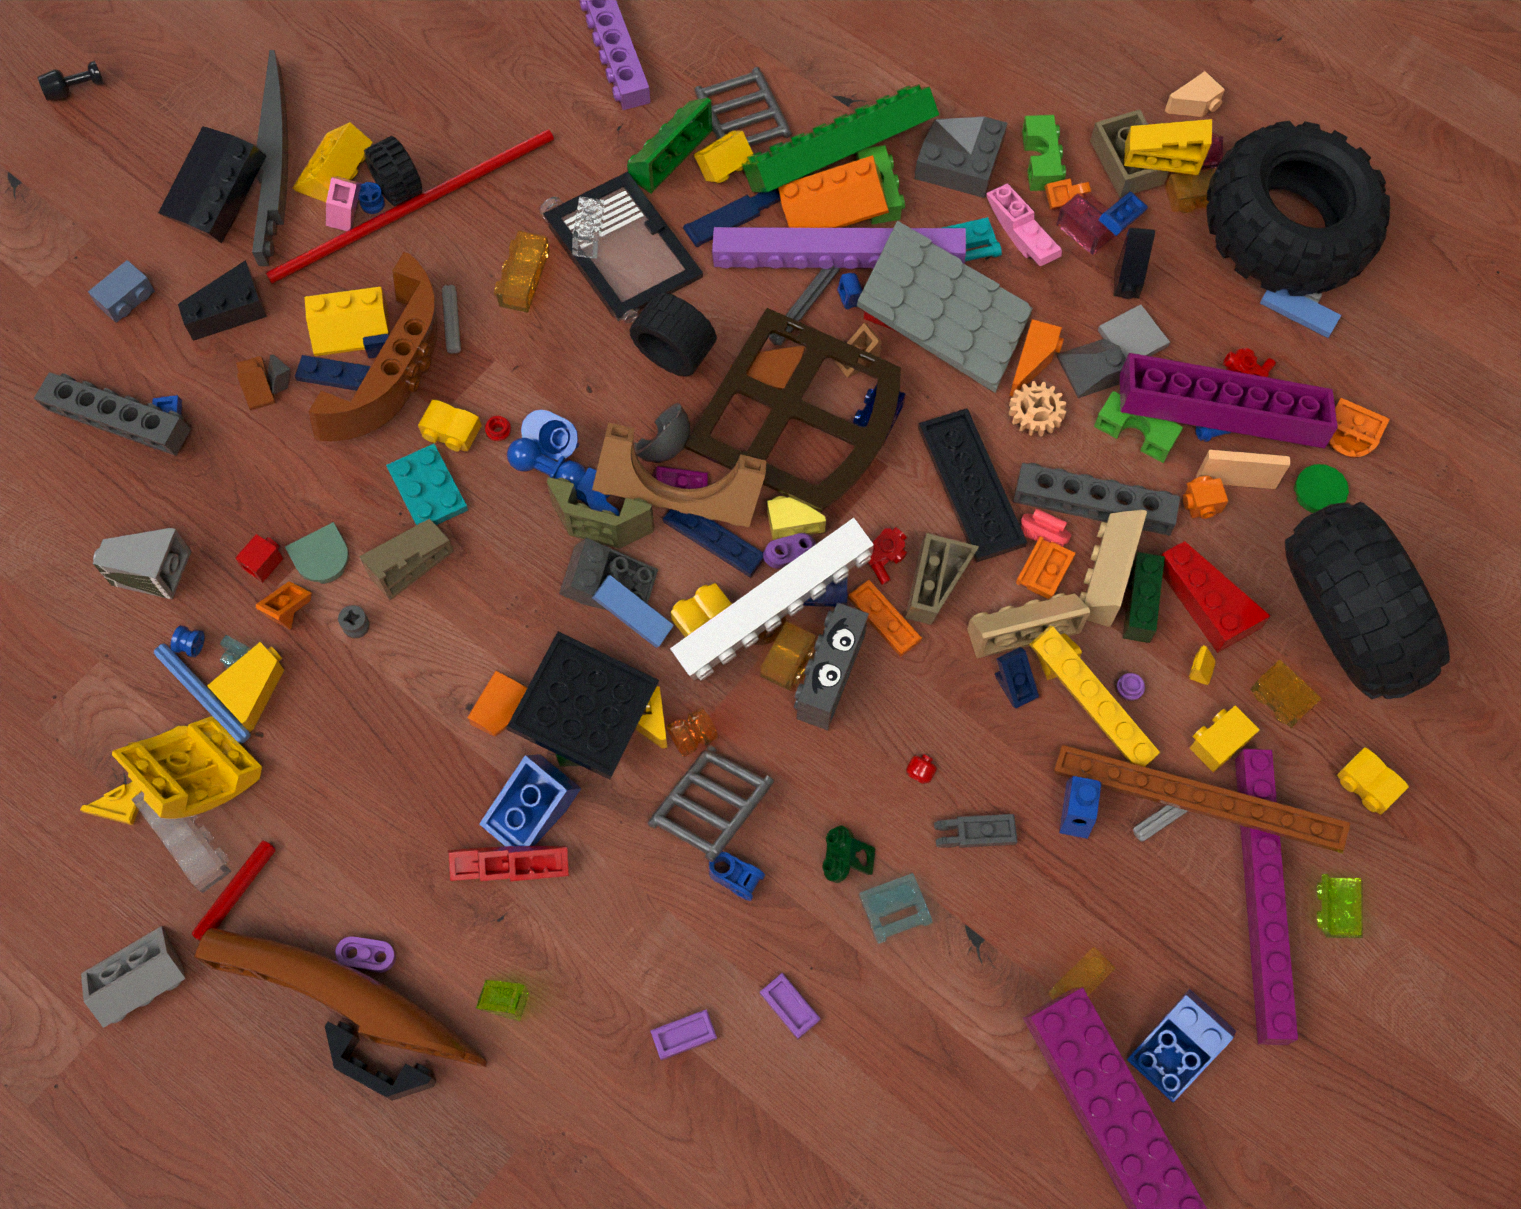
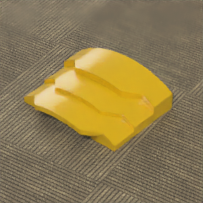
(189, 768)

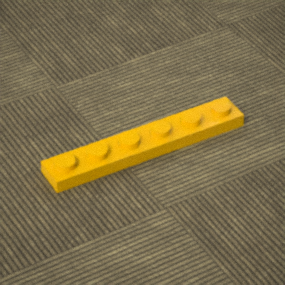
(1094, 697)

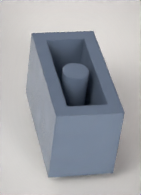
(121, 291)

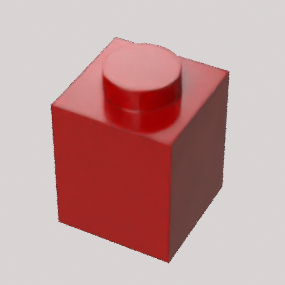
(259, 557)

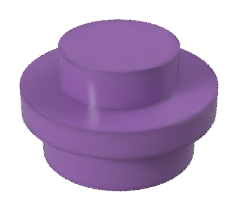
(1130, 686)

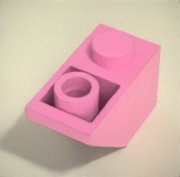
(342, 203)

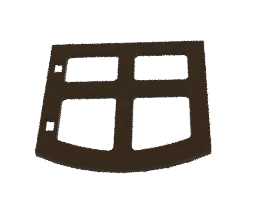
(788, 405)

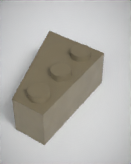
(406, 557)
(936, 574)

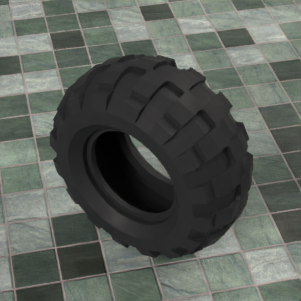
(1323, 172)
(1368, 600)

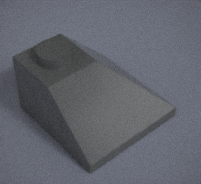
(1093, 366)

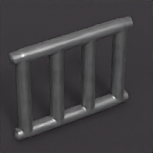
(765, 93)
(729, 828)

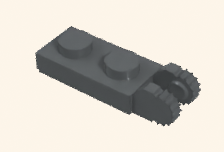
(978, 831)

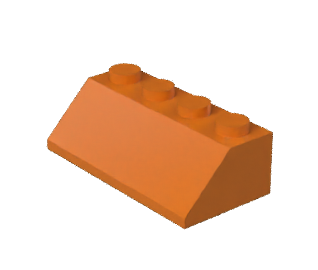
(835, 196)

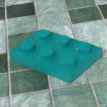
(427, 486)

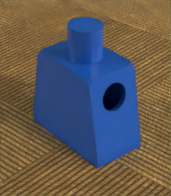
(1081, 803)

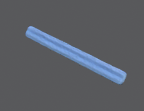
(202, 693)

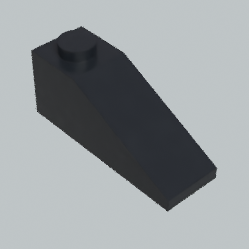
(1133, 263)

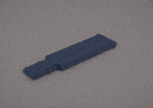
(730, 215)

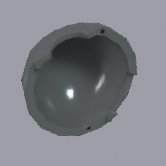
(670, 439)

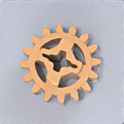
(1037, 408)

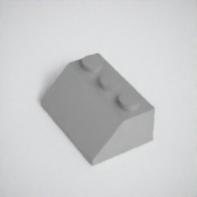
(132, 977)

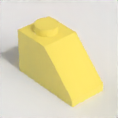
(792, 517)

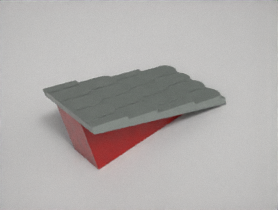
(944, 306)

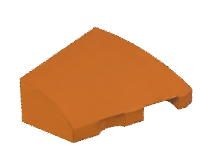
(496, 704)

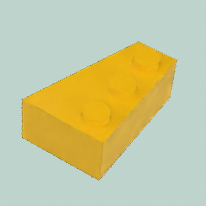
(1169, 146)

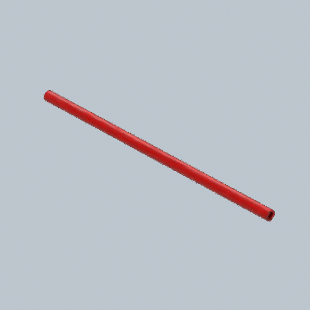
(409, 206)

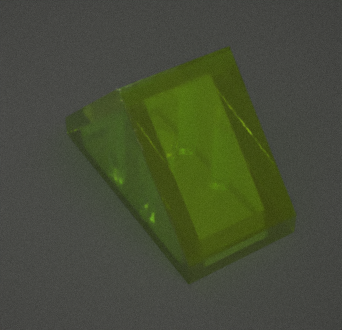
(503, 999)

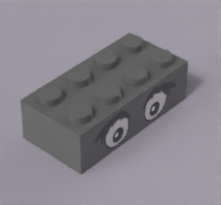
(831, 665)

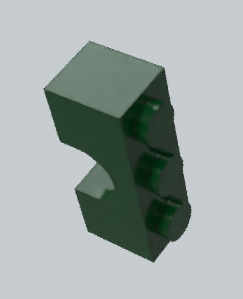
(1144, 602)

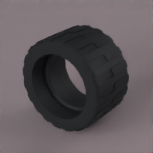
(673, 334)

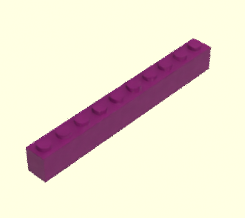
(1266, 909)

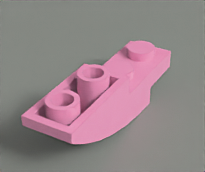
(1021, 227)

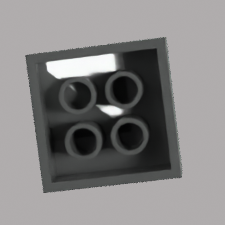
(961, 153)

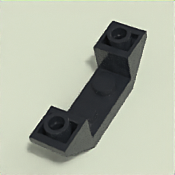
(341, 1046)

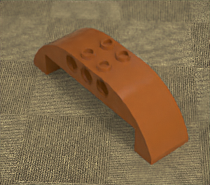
(395, 369)

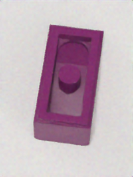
(681, 478)

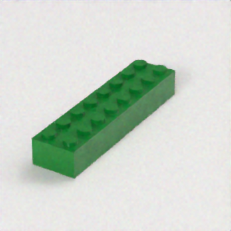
(839, 139)

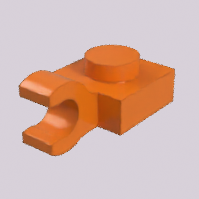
(1062, 191)

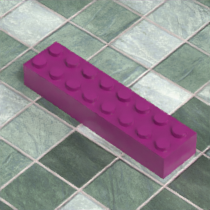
(1227, 400)
(1110, 1105)

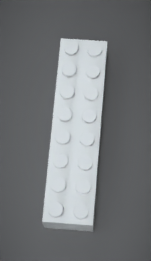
(774, 599)

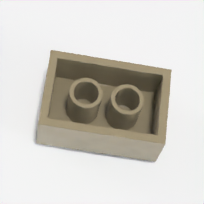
(1109, 143)

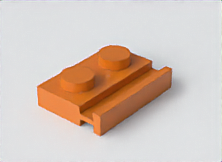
(1045, 568)

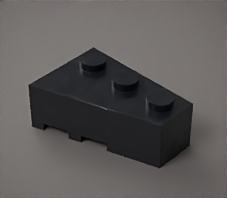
(223, 304)

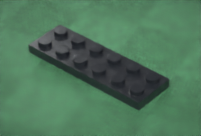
(972, 484)

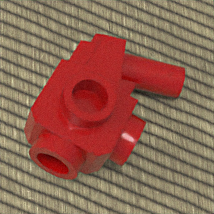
(1245, 362)
(886, 548)

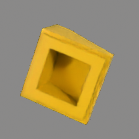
(1202, 666)

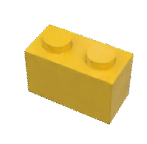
(723, 156)
(1223, 738)

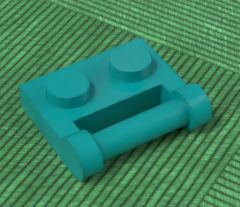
(979, 233)

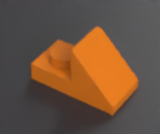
(284, 603)

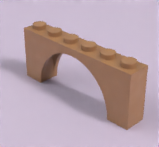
(727, 500)

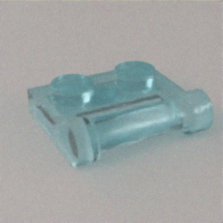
(892, 898)

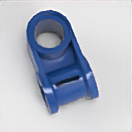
(736, 876)

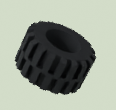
(393, 170)

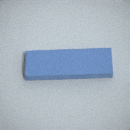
(1302, 311)
(632, 611)

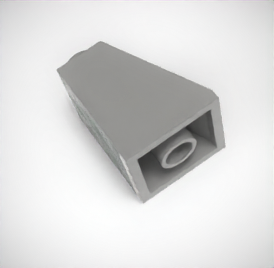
(144, 561)

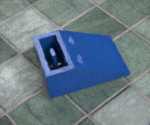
(1182, 1045)

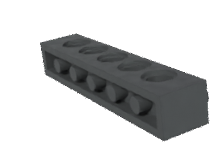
(113, 413)
(1082, 504)

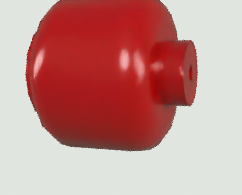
(921, 769)

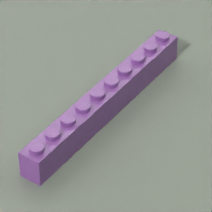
(817, 246)

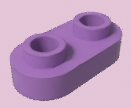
(790, 548)
(366, 954)

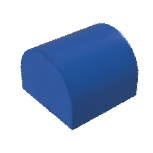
(849, 290)

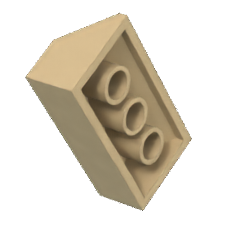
(1112, 565)
(1021, 625)

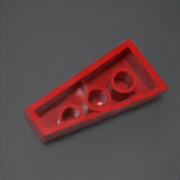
(1211, 598)

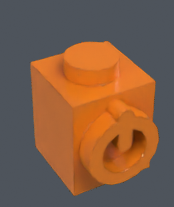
(1205, 497)

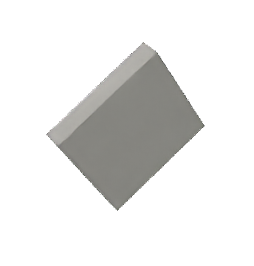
(1135, 333)

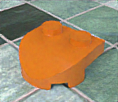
(1357, 429)

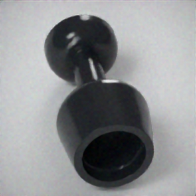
(56, 86)

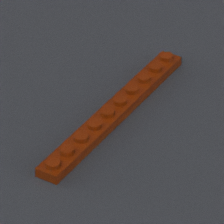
(1205, 799)

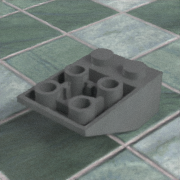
(594, 562)

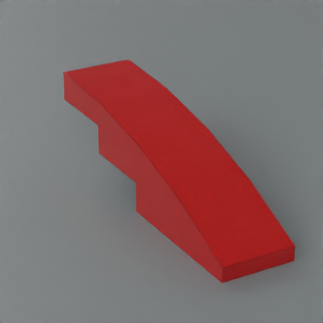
(508, 863)

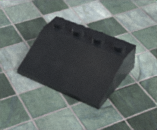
(212, 183)

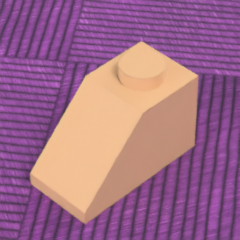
(1196, 97)

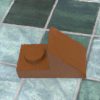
(255, 382)

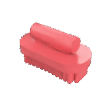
(1046, 526)

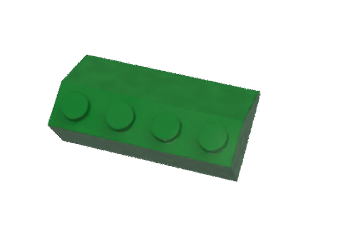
(671, 144)

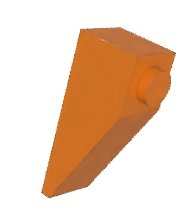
(1037, 352)

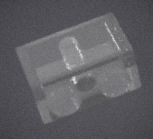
(588, 228)

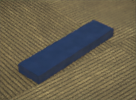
(716, 540)

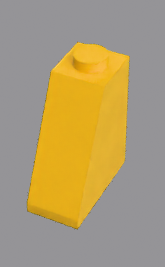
(249, 684)

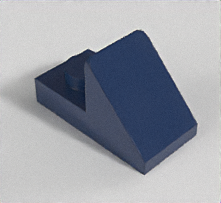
(1016, 677)

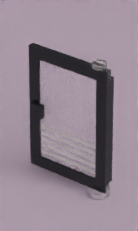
(635, 249)

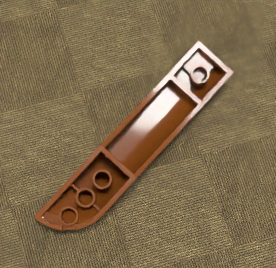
(377, 1009)

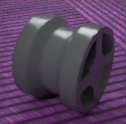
(359, 625)

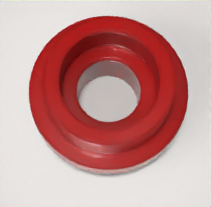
(497, 422)

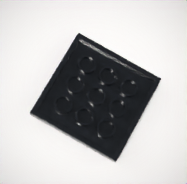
(583, 705)

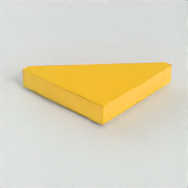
(116, 804)

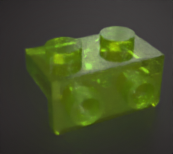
(1341, 907)

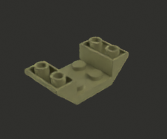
(602, 527)

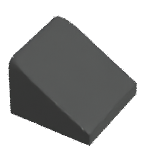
(278, 375)

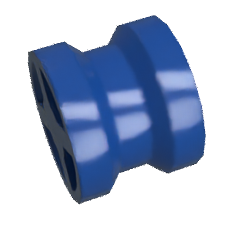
(367, 192)
(187, 641)

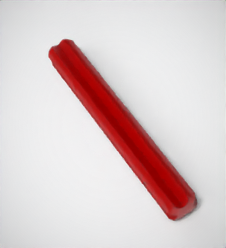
(235, 889)

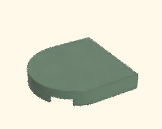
(320, 555)

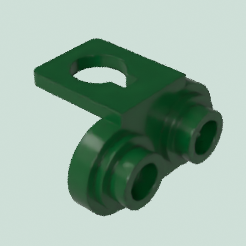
(842, 855)

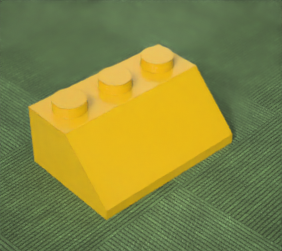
(335, 156)
(343, 319)

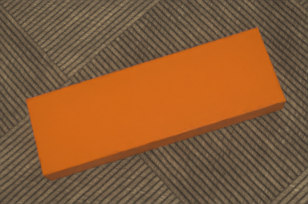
(885, 618)

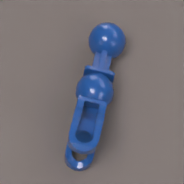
(526, 455)

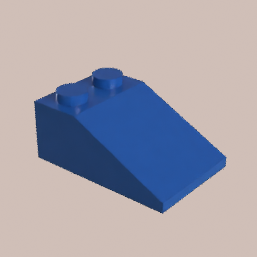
(529, 803)

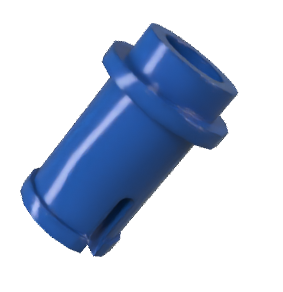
(1206, 434)

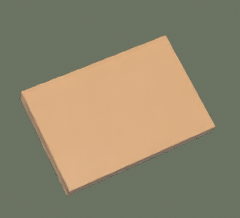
(1244, 468)

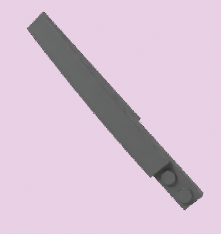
(274, 171)

